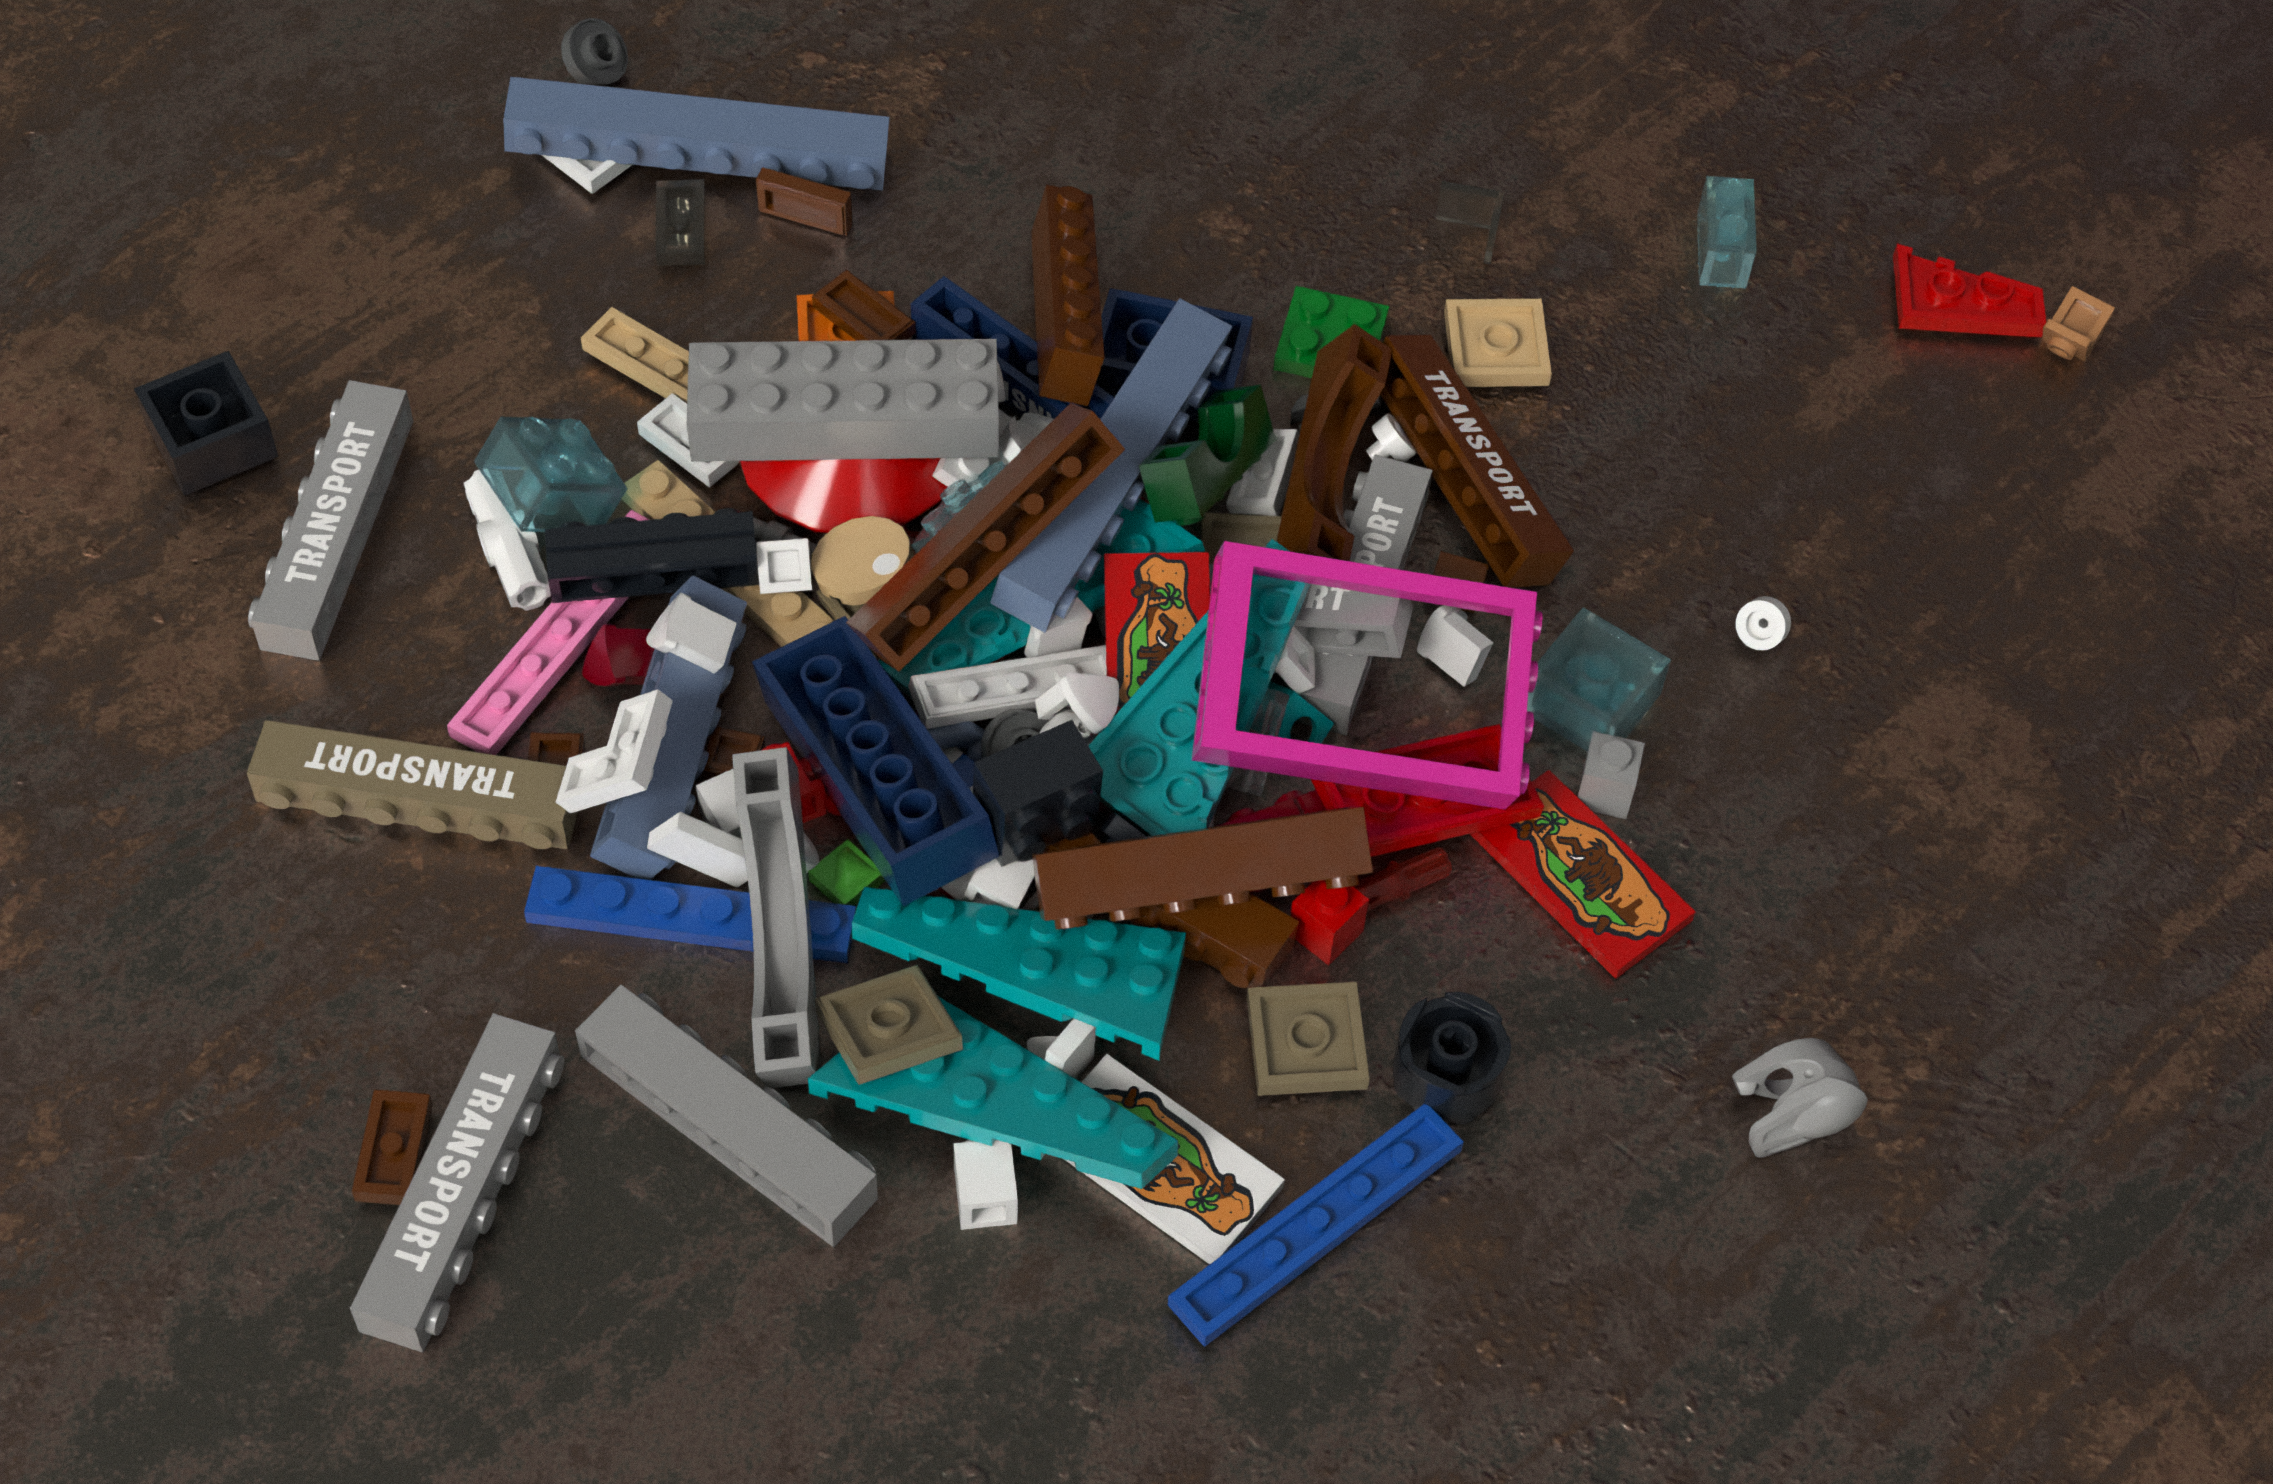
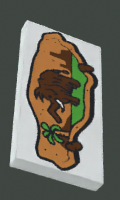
(1208, 1190)

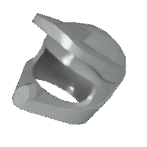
(1811, 1105)

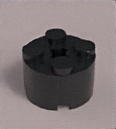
(1451, 1056)

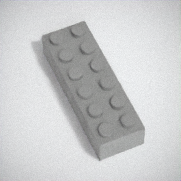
(842, 400)

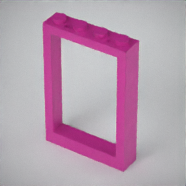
(1215, 728)

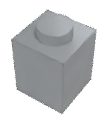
(1610, 774)

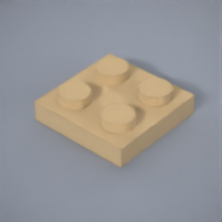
(1498, 342)

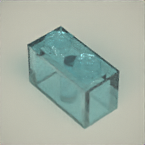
(1726, 232)

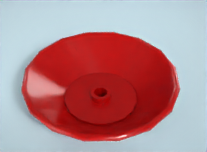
(838, 490)

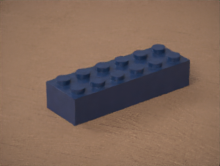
(876, 761)

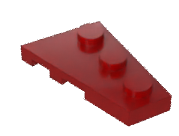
(1954, 300)

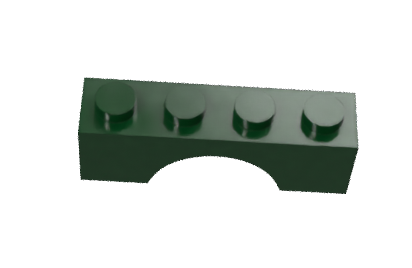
(1194, 475)

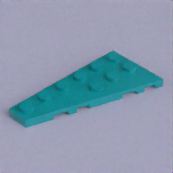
(1151, 738)
(1096, 973)

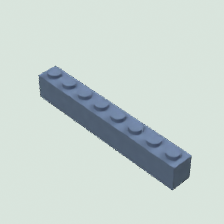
(694, 133)
(1141, 418)

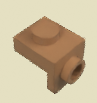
(2077, 325)

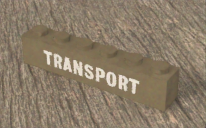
(410, 785)

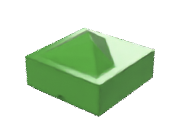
(845, 874)

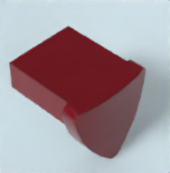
(618, 657)

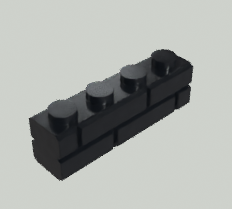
(650, 555)

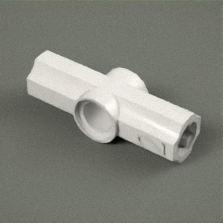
(507, 548)

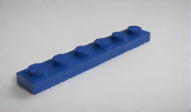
(670, 911)
(1314, 1224)

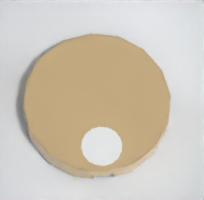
(859, 558)

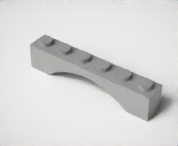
(784, 978)

